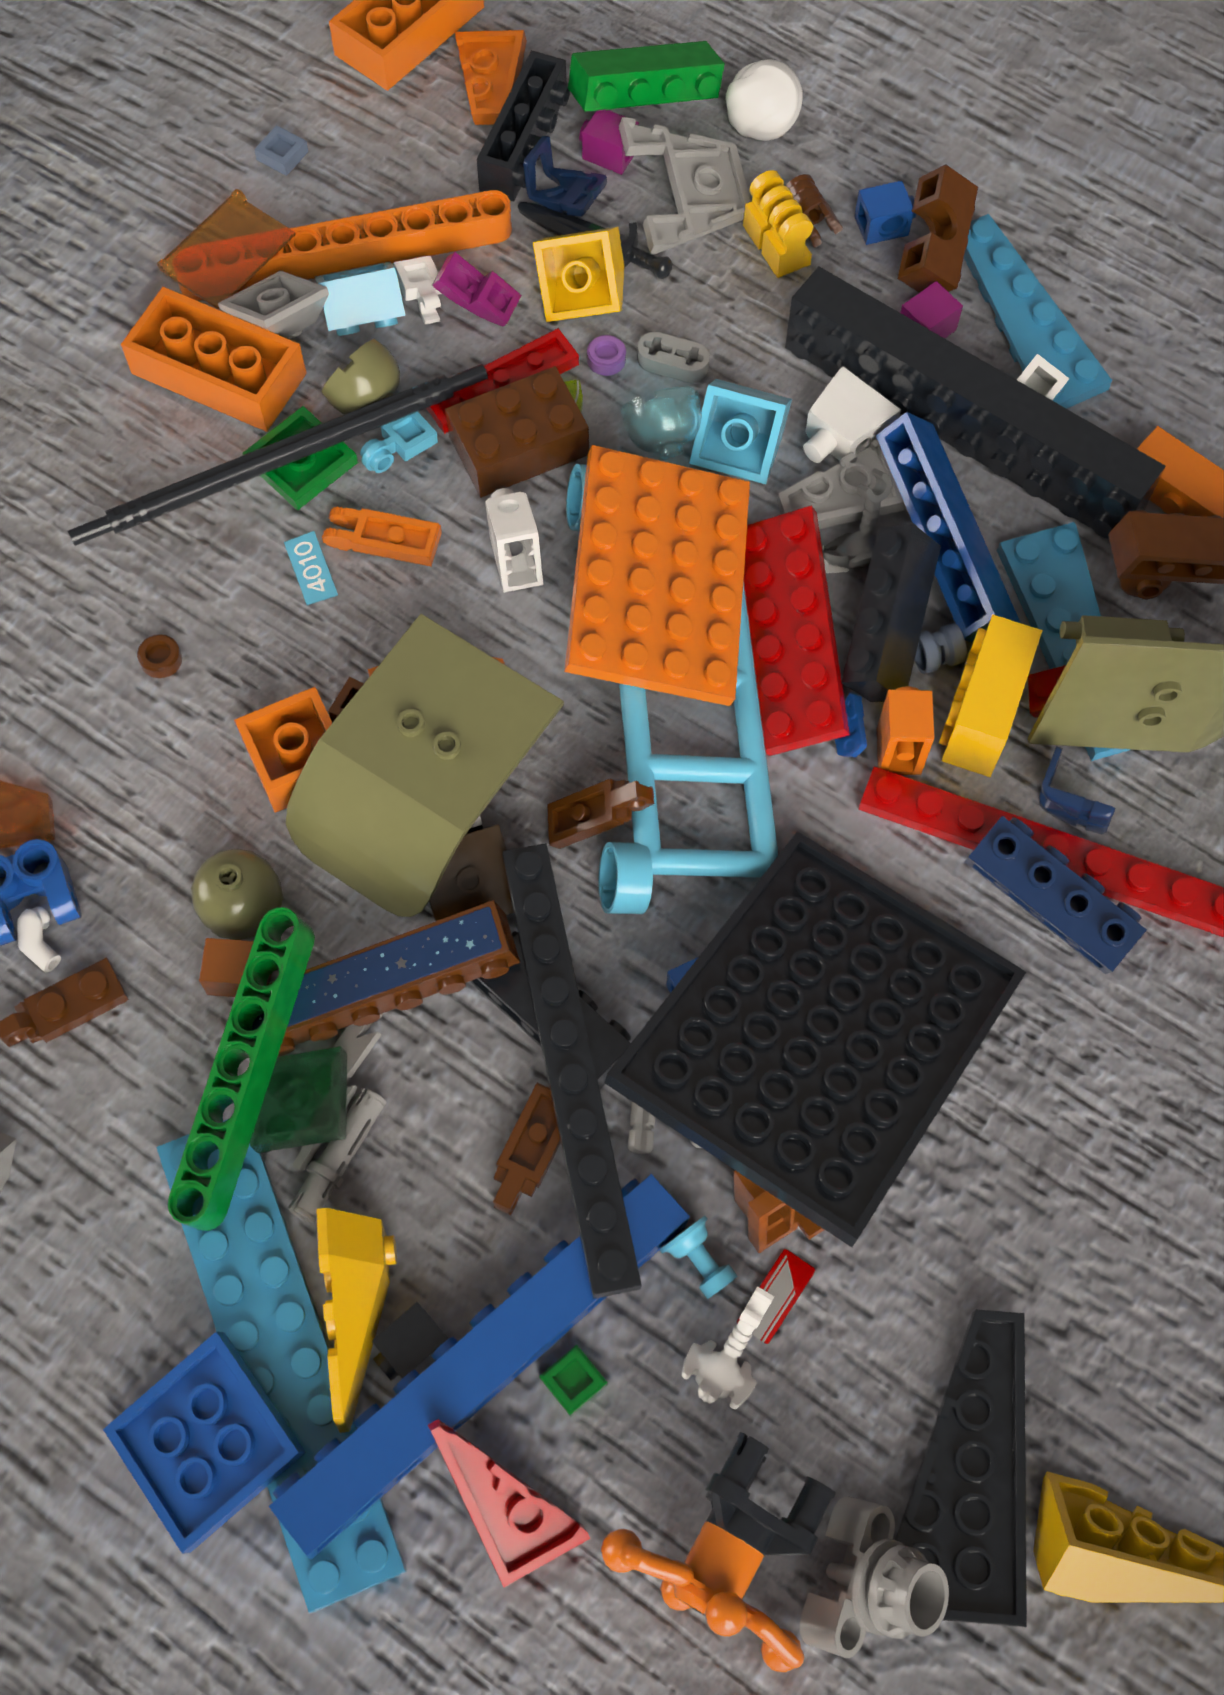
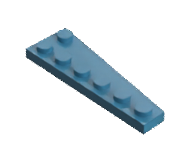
(1030, 315)
(1053, 587)

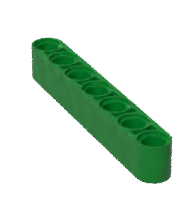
(248, 1089)

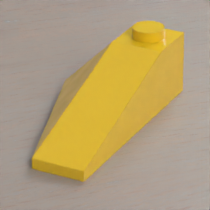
(356, 1270)
(1117, 1555)

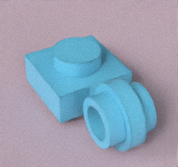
(405, 436)

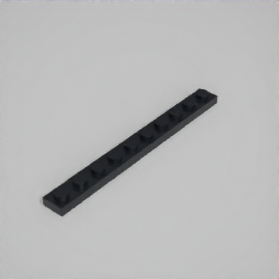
(571, 1074)

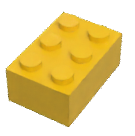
(988, 695)

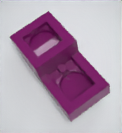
(480, 294)

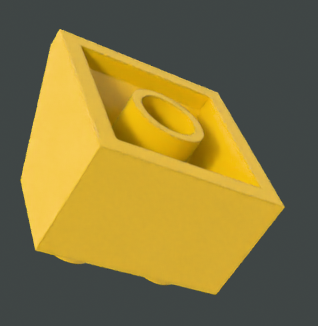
(580, 274)

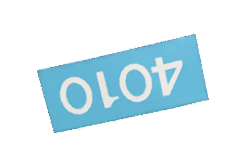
(310, 568)

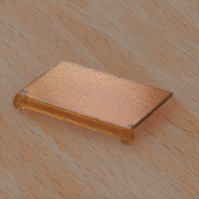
(225, 250)

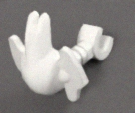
(718, 1371)

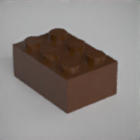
(518, 431)

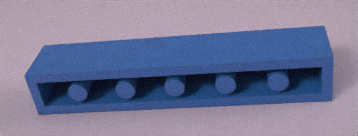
(942, 512)

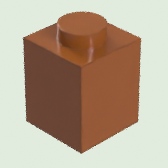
(224, 966)

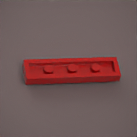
(532, 358)

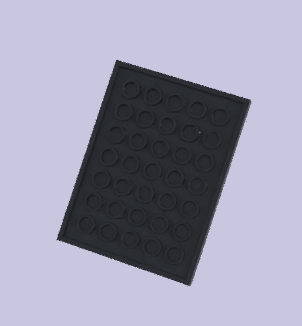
(818, 1035)

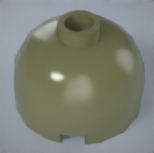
(365, 380)
(235, 893)

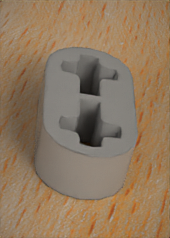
(673, 357)

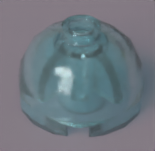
(665, 421)

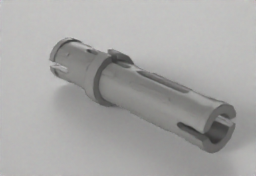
(328, 1170)

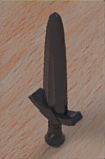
(566, 224)

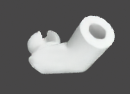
(30, 938)

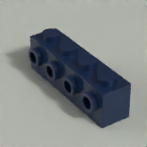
(1056, 895)

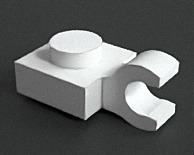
(416, 281)

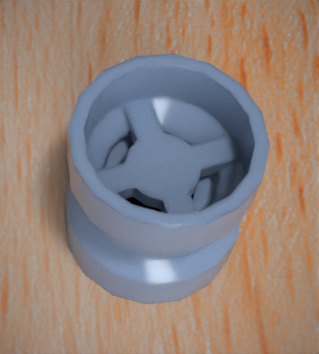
(940, 648)

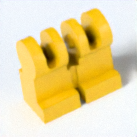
(777, 224)

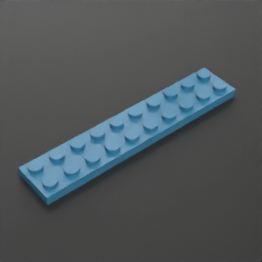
(271, 1320)

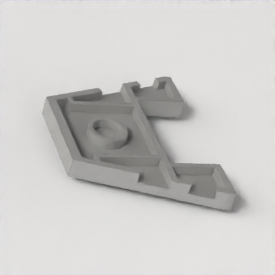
(703, 179)

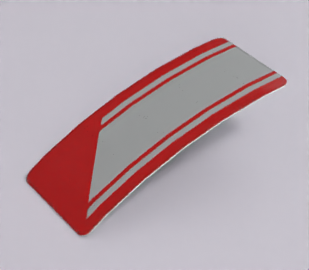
(785, 1282)

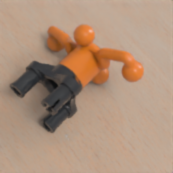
(730, 1553)

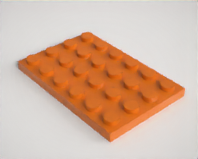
(659, 577)

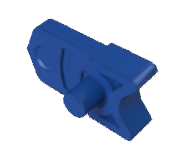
(856, 742)

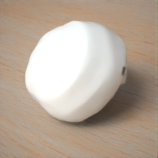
(764, 100)

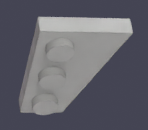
(835, 490)

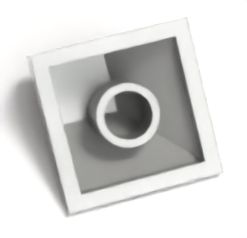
(279, 304)

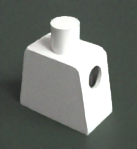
(846, 418)
(511, 521)

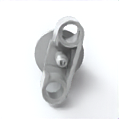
(878, 1586)

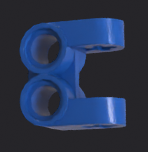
(21, 882)

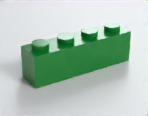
(645, 75)

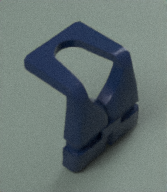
(575, 188)
(1071, 807)

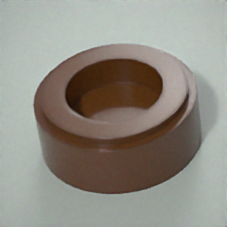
(159, 656)

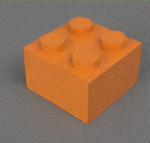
(281, 741)

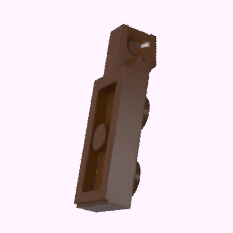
(595, 810)
(64, 1005)
(527, 1151)

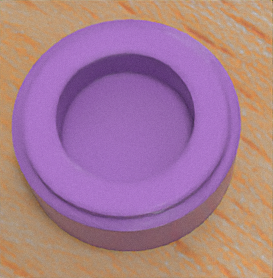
(606, 355)

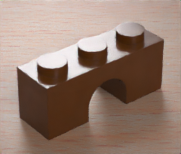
(947, 207)

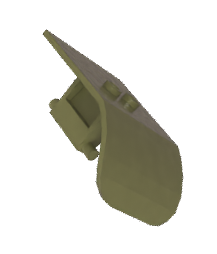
(1134, 689)
(414, 765)

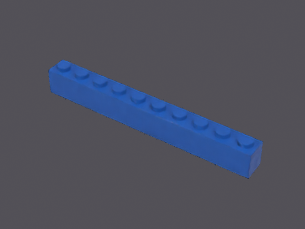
(461, 1379)

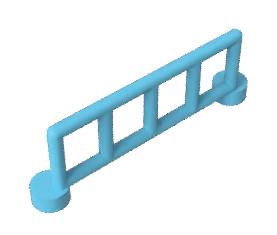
(629, 868)

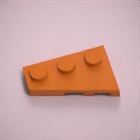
(490, 69)

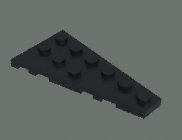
(972, 1478)

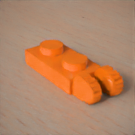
(384, 535)

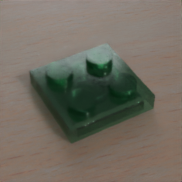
(303, 1101)

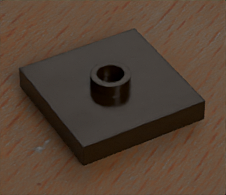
(474, 875)

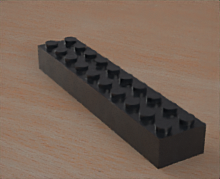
(972, 404)

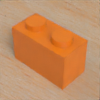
(905, 731)

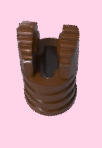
(813, 205)

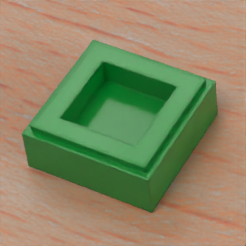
(573, 1380)

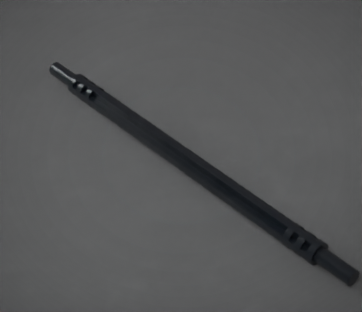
(277, 455)

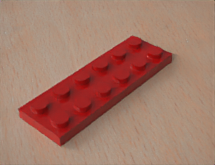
(792, 633)

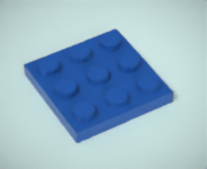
(203, 1442)

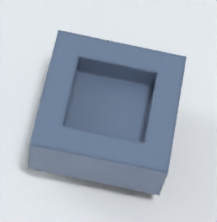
(281, 150)

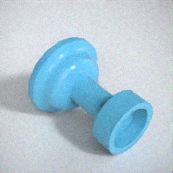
(690, 1244)

